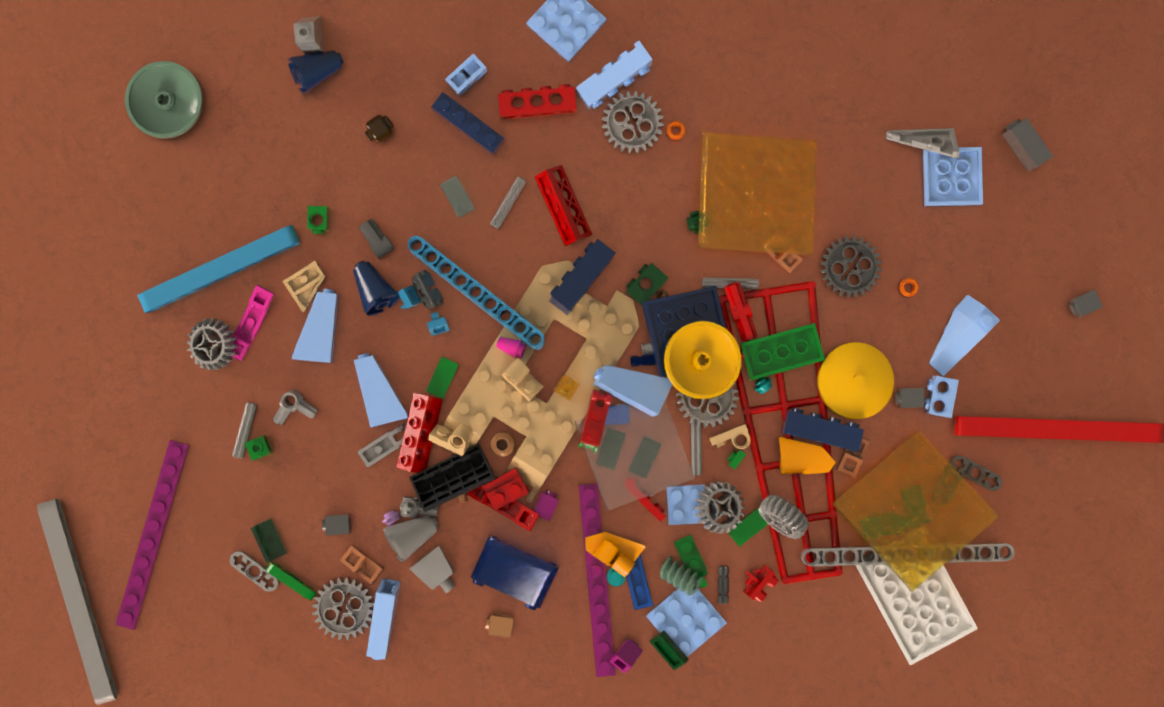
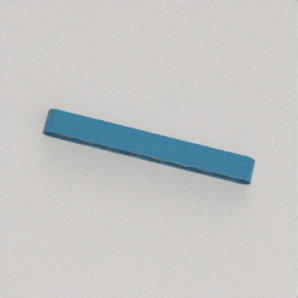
(218, 269)
(470, 285)

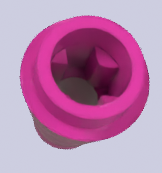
(512, 347)

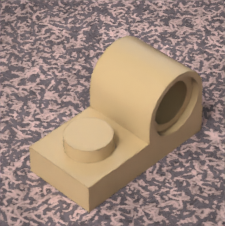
(518, 376)
(720, 439)
(455, 441)

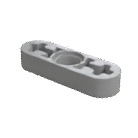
(246, 558)

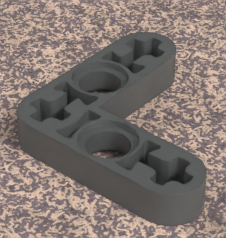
(968, 465)

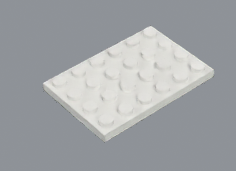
(922, 618)

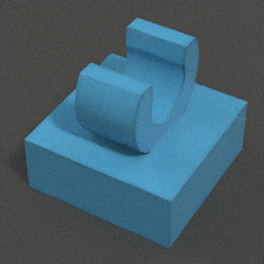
(409, 297)
(437, 325)

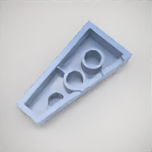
(614, 76)

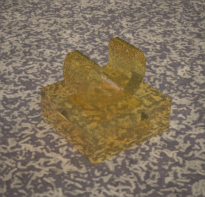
(566, 387)

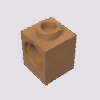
(499, 625)

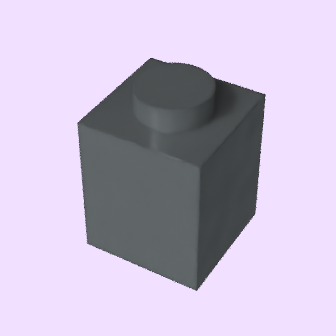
(1085, 303)
(910, 398)
(337, 524)

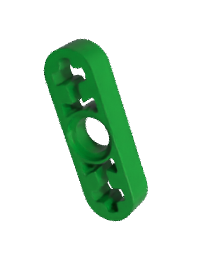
(291, 580)

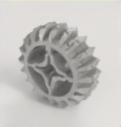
(215, 357)
(783, 516)
(709, 518)

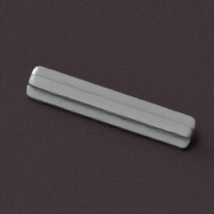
(508, 202)
(746, 283)
(244, 430)
(696, 448)

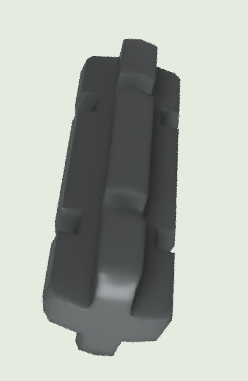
(723, 584)

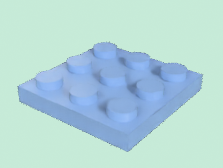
(566, 25)
(953, 180)
(686, 619)

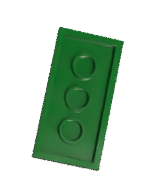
(782, 351)

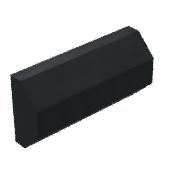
(452, 478)

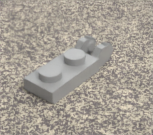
(381, 447)

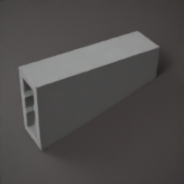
(309, 35)

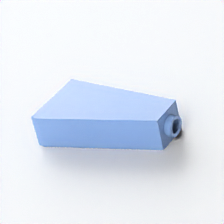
(319, 330)
(633, 387)
(378, 394)
(383, 618)

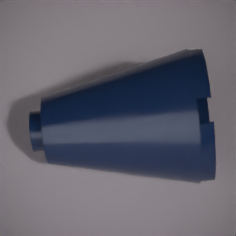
(314, 68)
(373, 289)

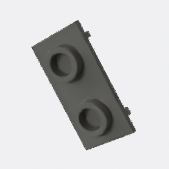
(430, 298)

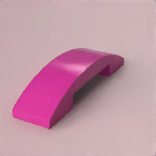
(252, 320)

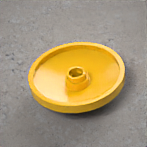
(702, 360)
(855, 380)

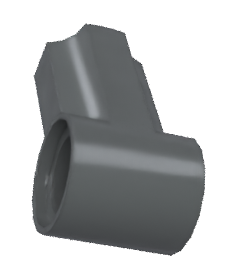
(378, 242)

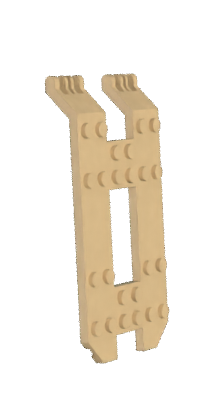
(552, 423)

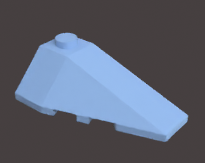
(964, 330)

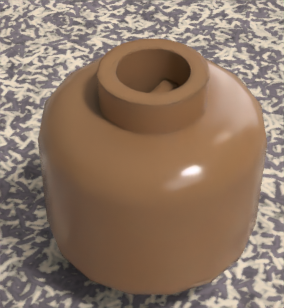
(497, 449)

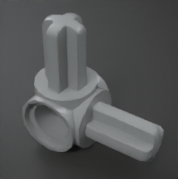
(286, 407)
(412, 508)

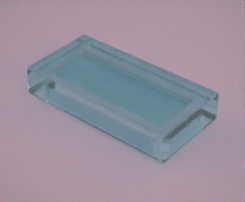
(457, 196)

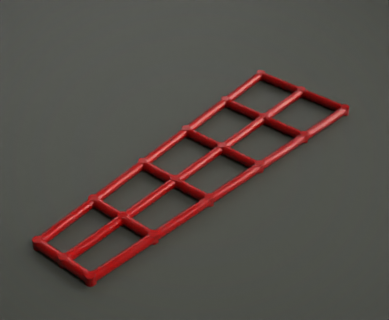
(785, 405)

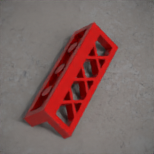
(559, 205)

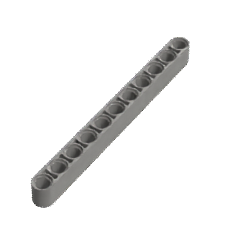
(858, 559)
(77, 601)

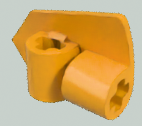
(803, 458)
(614, 551)

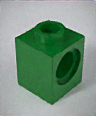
(314, 211)
(259, 447)

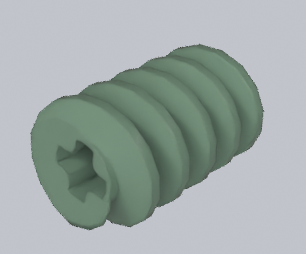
(680, 577)

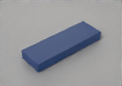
(639, 586)

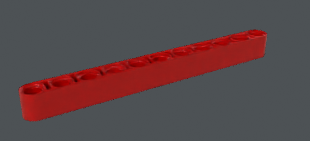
(1059, 429)

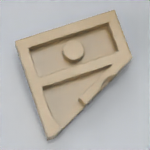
(305, 284)

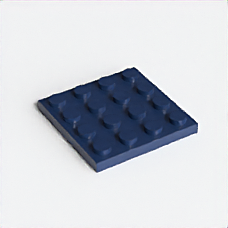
(671, 313)

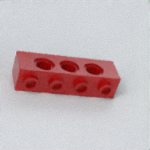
(528, 109)
(420, 423)

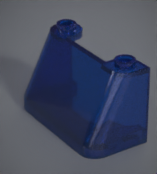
(514, 572)

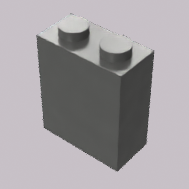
(1027, 144)

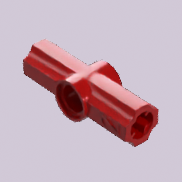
(740, 311)

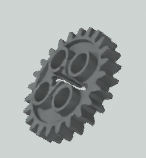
(837, 256)

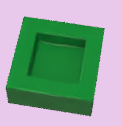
(735, 458)

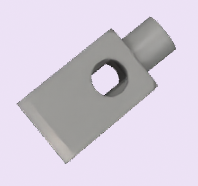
(435, 570)

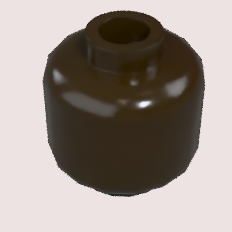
(379, 128)

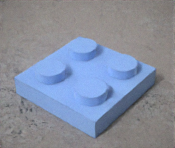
(682, 503)

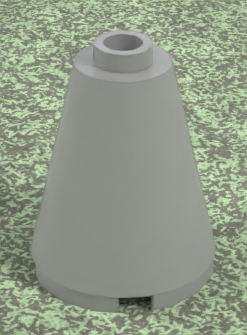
(410, 535)

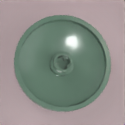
(163, 99)

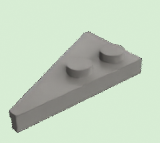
(935, 140)

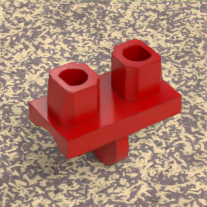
(758, 581)

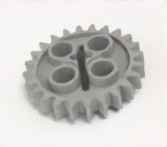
(616, 128)
(723, 403)
(327, 601)

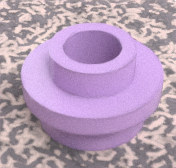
(391, 517)

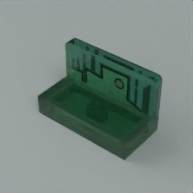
(269, 540)

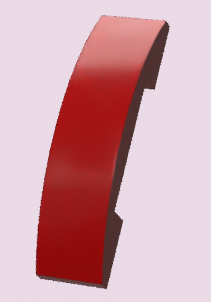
(514, 511)

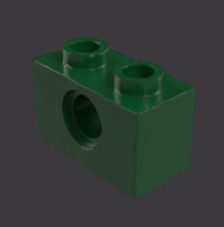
(656, 278)

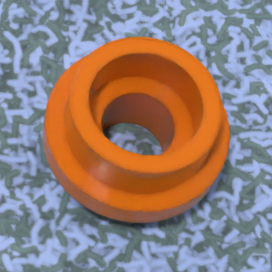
(680, 126)
(913, 283)

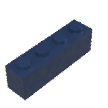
(468, 123)
(582, 276)
(822, 430)

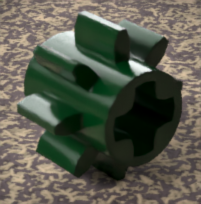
(693, 221)

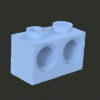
(466, 75)
(947, 397)

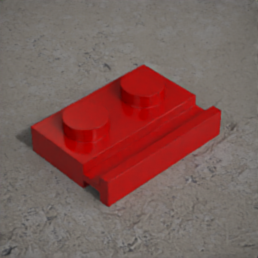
(505, 488)

